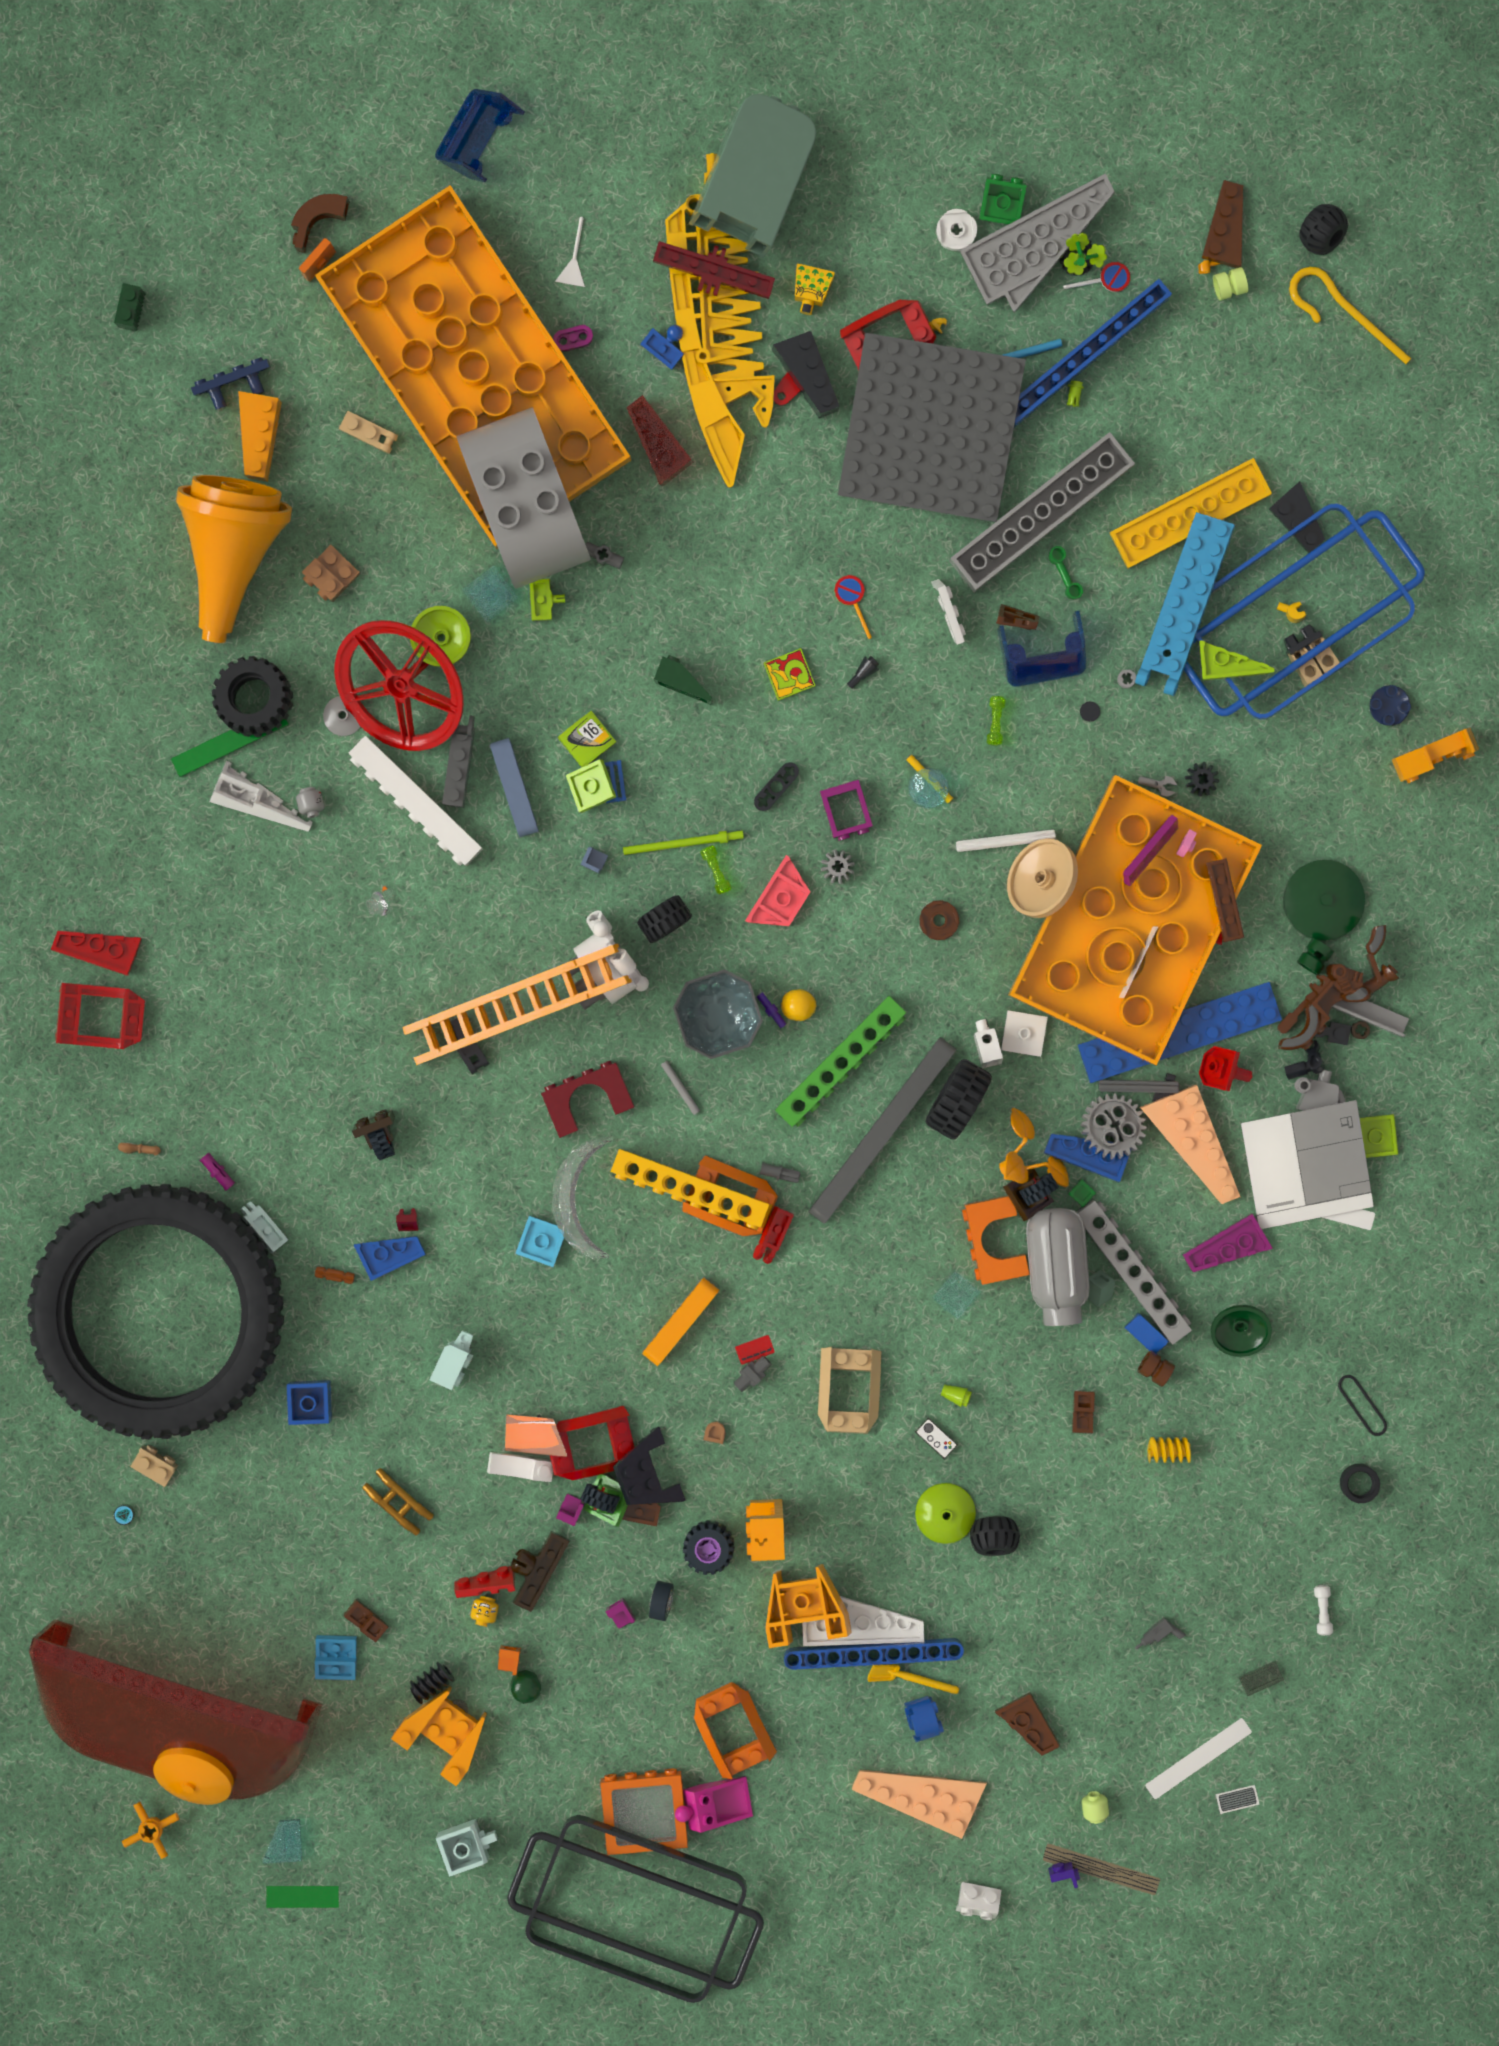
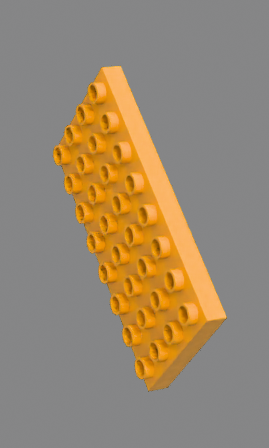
(465, 345)

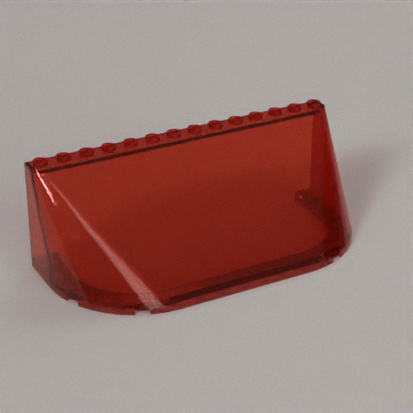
(135, 1716)

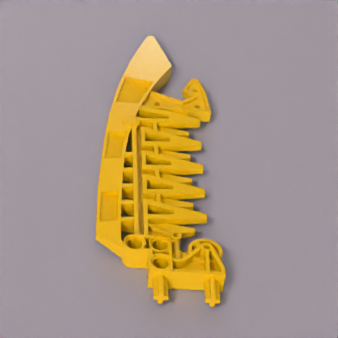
(707, 390)

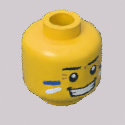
(484, 1611)

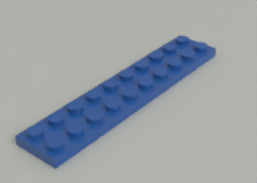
(1194, 1029)

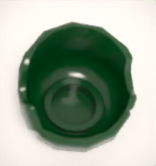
(525, 1686)

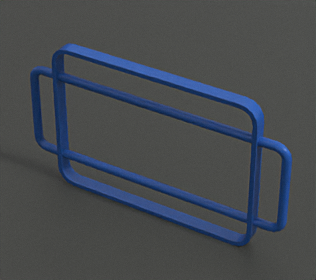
(1355, 525)

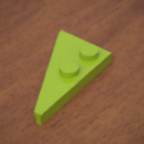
(1221, 664)

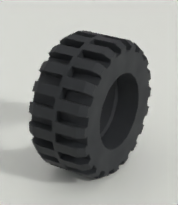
(234, 678)
(958, 1099)

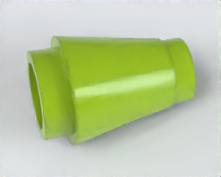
(957, 1395)

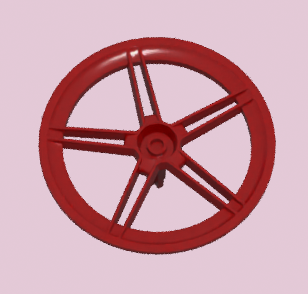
(399, 685)

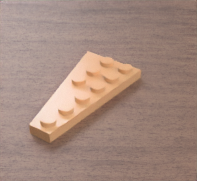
(1190, 1131)
(934, 1800)

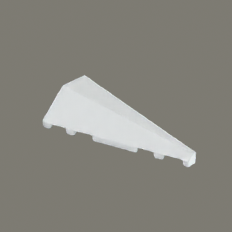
(242, 795)

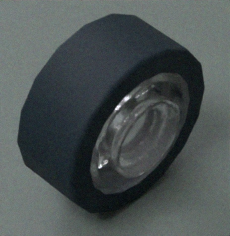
(661, 1601)

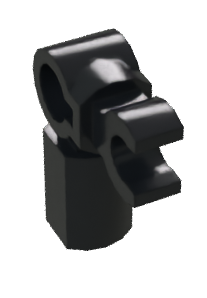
(1313, 1064)

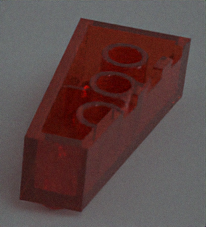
(661, 446)

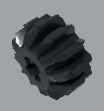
(1195, 780)

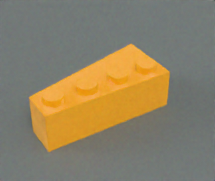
(258, 429)

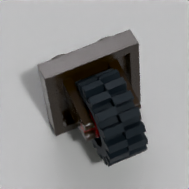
(377, 1133)
(1032, 1195)

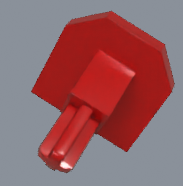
(1220, 1068)

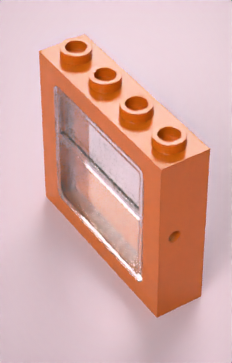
(645, 1808)

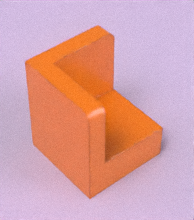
(509, 1659)

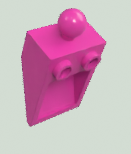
(715, 1804)

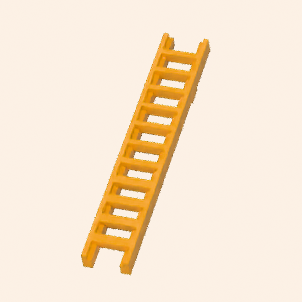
(522, 1018)

